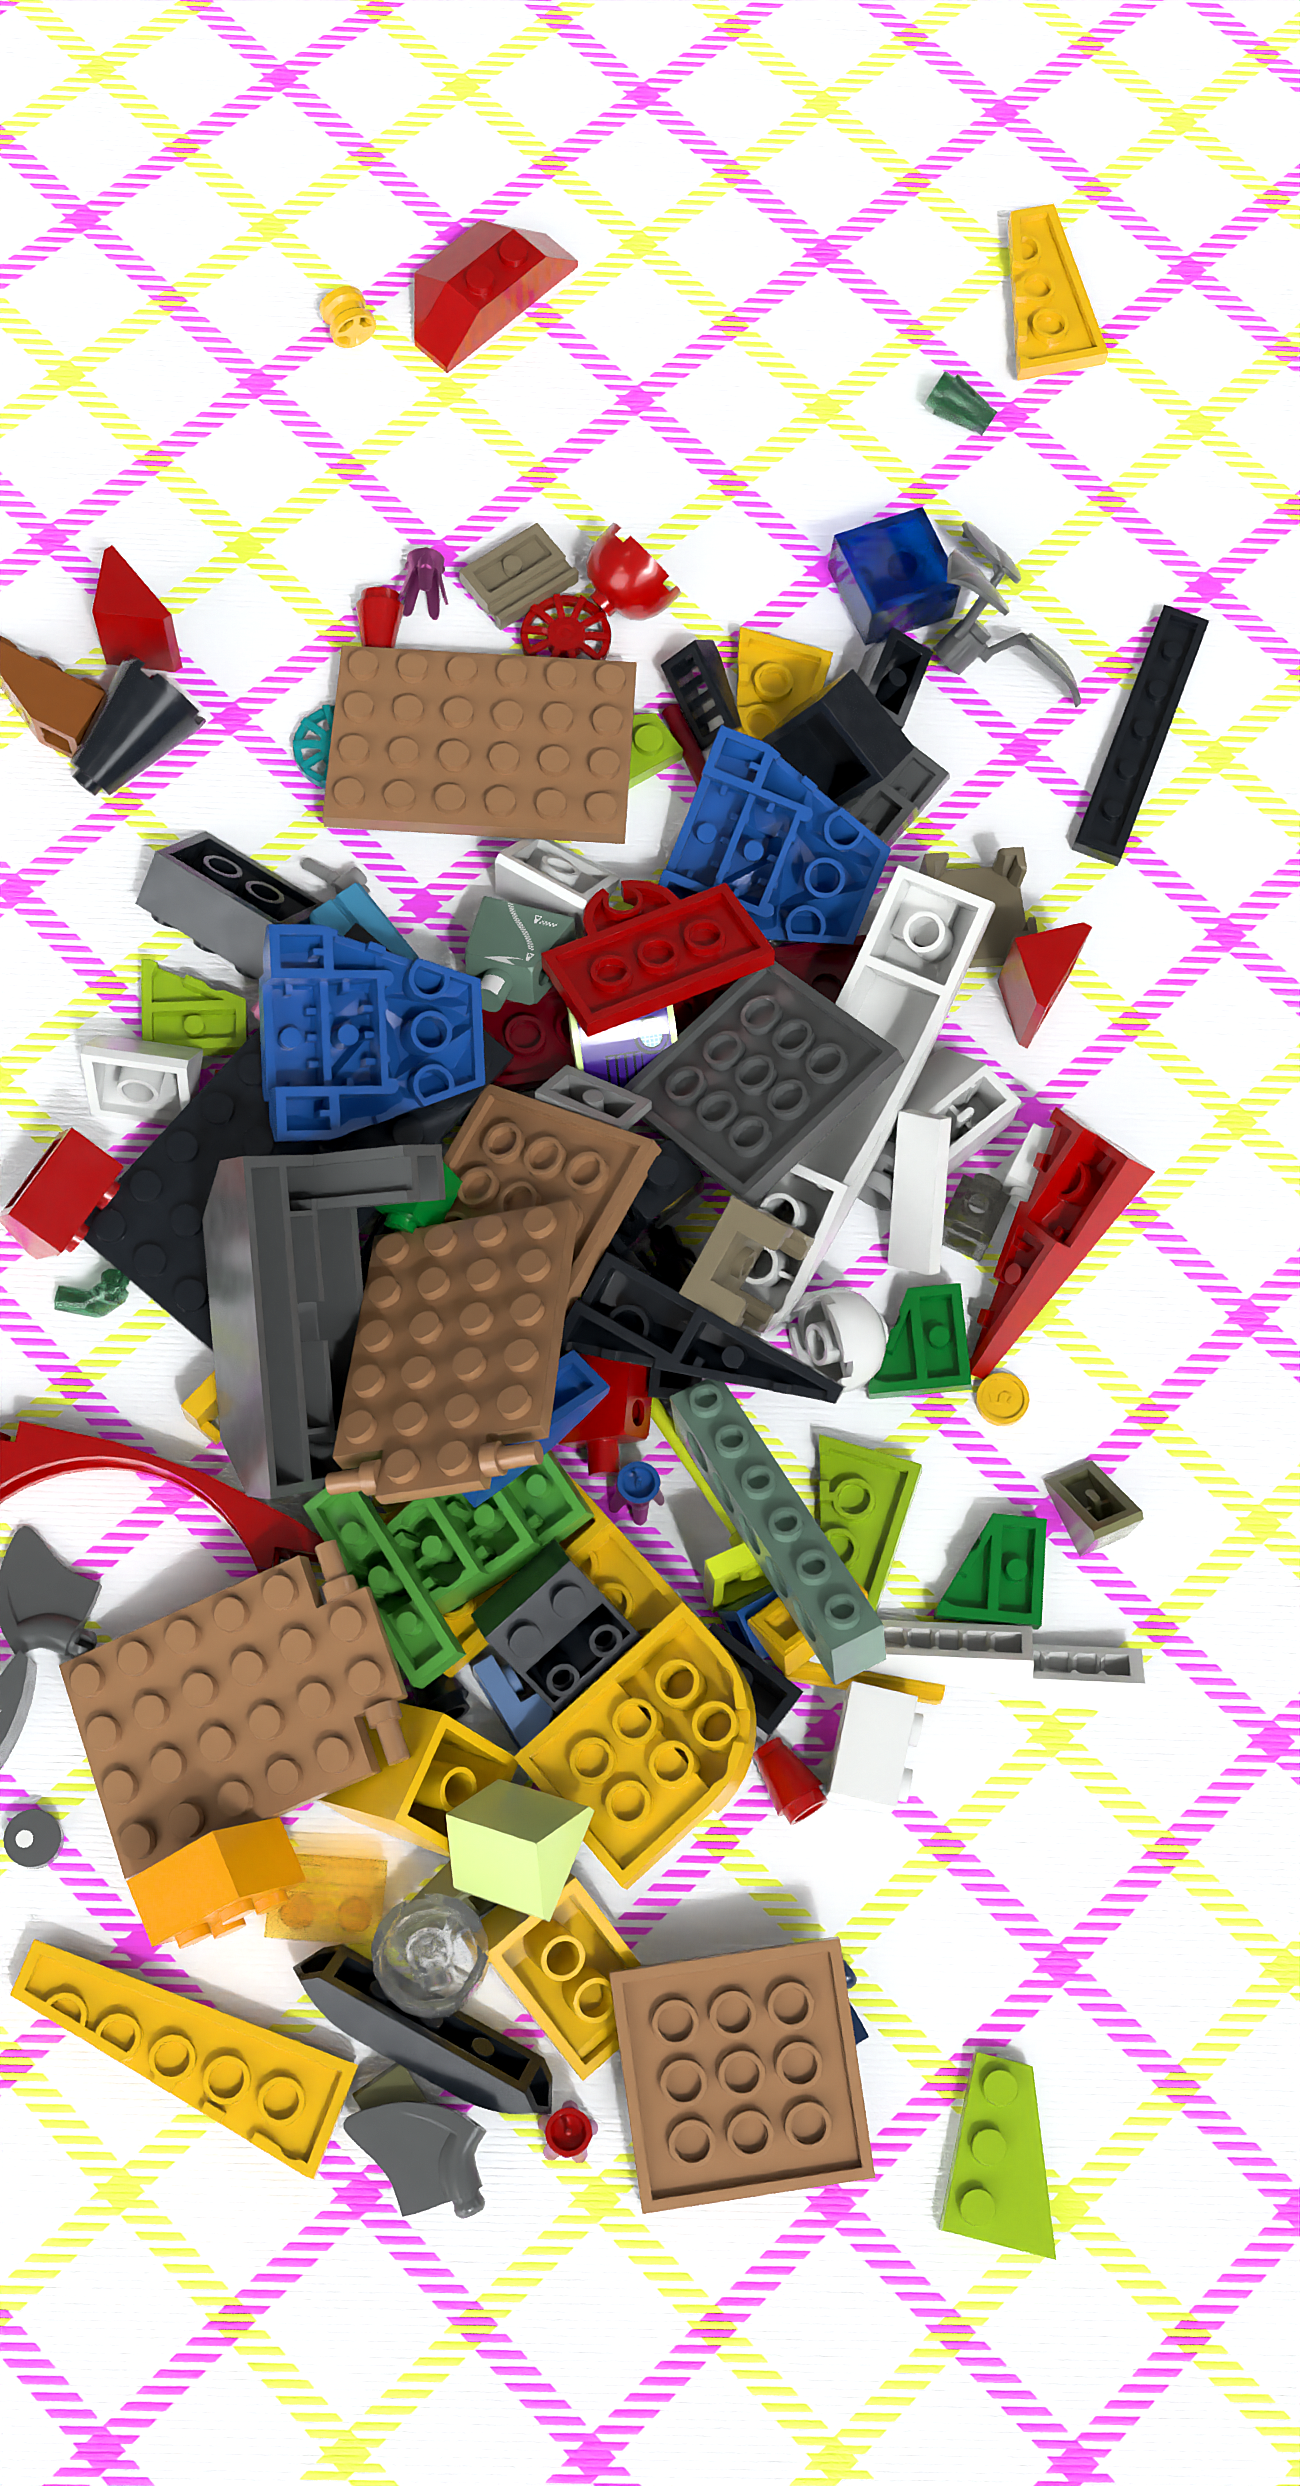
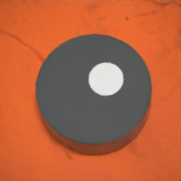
(33, 1839)

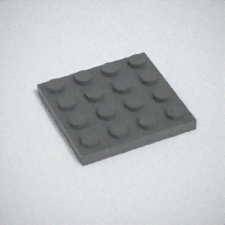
(762, 1080)

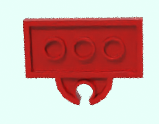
(653, 953)

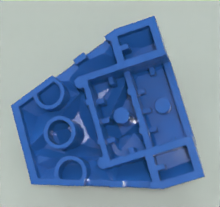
(777, 844)
(360, 1033)

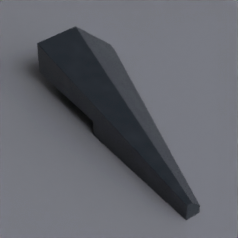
(648, 1323)

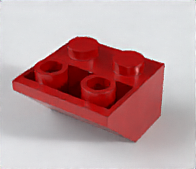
(60, 1194)

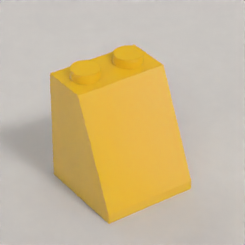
(414, 1795)

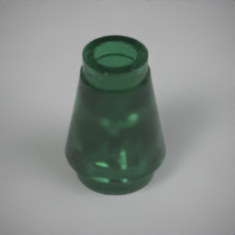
(960, 404)

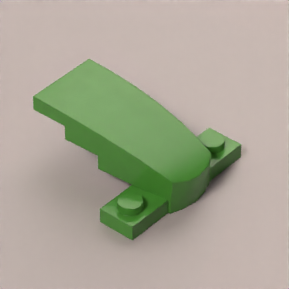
(445, 1554)

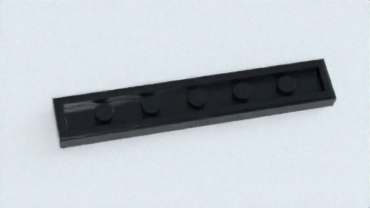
(1140, 736)

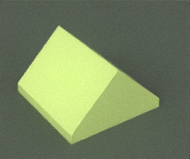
(515, 1846)

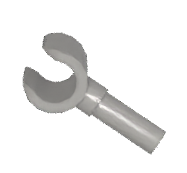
(332, 878)

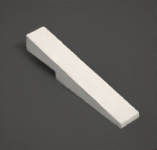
(1009, 1664)

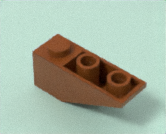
(47, 698)

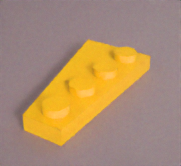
(1050, 304)

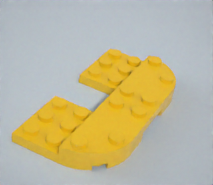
(658, 1730)

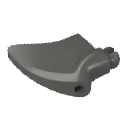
(44, 1600)
(424, 2153)

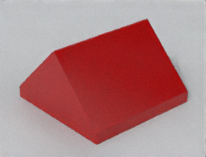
(132, 618)
(1036, 974)

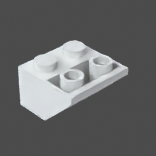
(968, 1094)

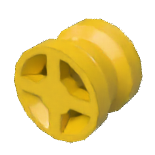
(347, 315)

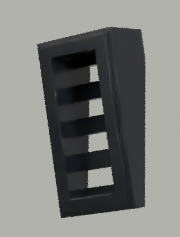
(685, 688)

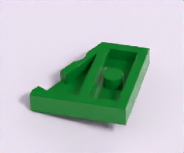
(926, 1346)
(1000, 1575)

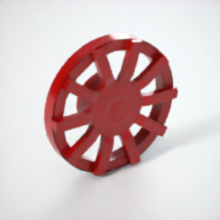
(566, 634)

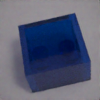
(893, 575)

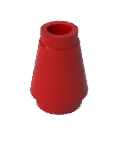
(379, 617)
(790, 1783)

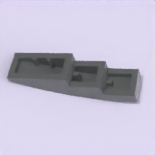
(900, 798)

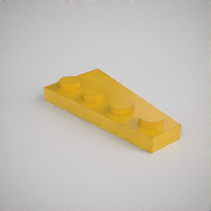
(775, 679)

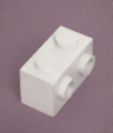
(873, 1748)

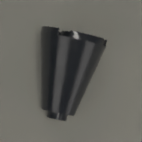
(132, 728)

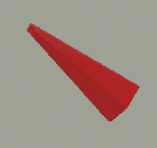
(1074, 1201)

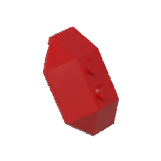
(482, 287)

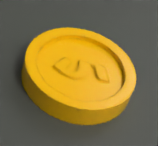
(1002, 1399)

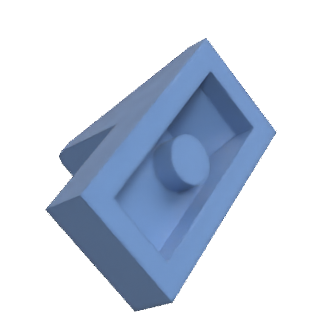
(501, 1687)

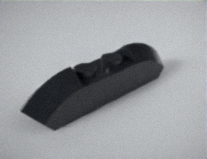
(446, 2051)

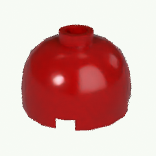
(627, 578)

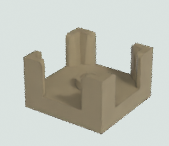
(997, 884)
(730, 1256)

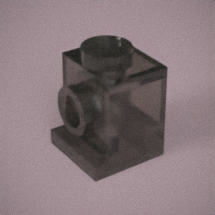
(972, 1231)

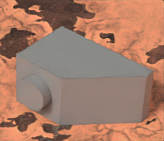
(593, 1098)

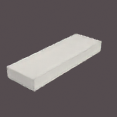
(919, 1191)

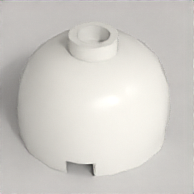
(839, 1336)

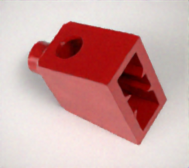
(616, 1419)

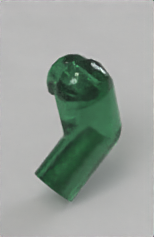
(96, 1301)

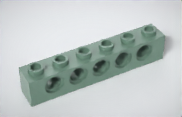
(779, 1530)

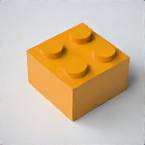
(216, 1883)

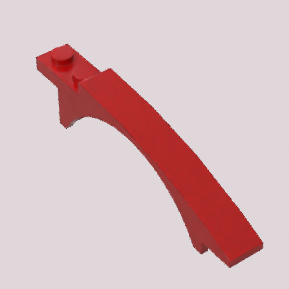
(51, 1452)

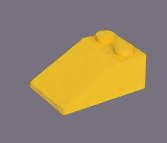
(563, 1973)

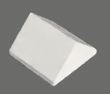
(550, 878)
(139, 1078)

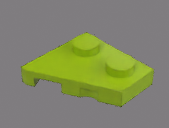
(190, 1012)

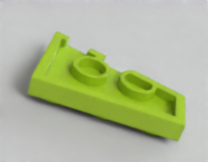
(998, 2162)

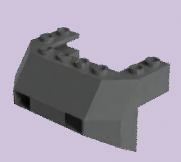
(292, 1297)

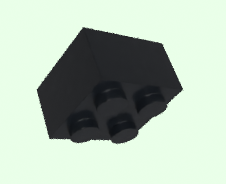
(841, 739)

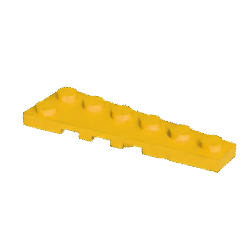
(230, 2070)

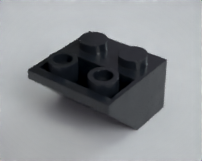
(555, 1626)

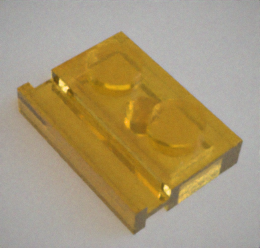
(336, 1903)

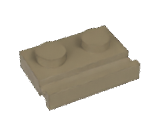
(518, 575)

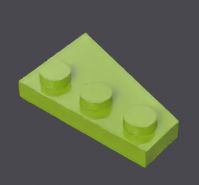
(865, 1508)

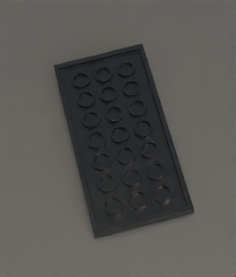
(157, 1214)

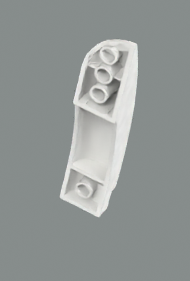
(903, 994)

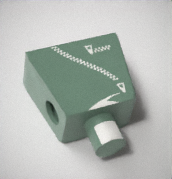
(508, 949)

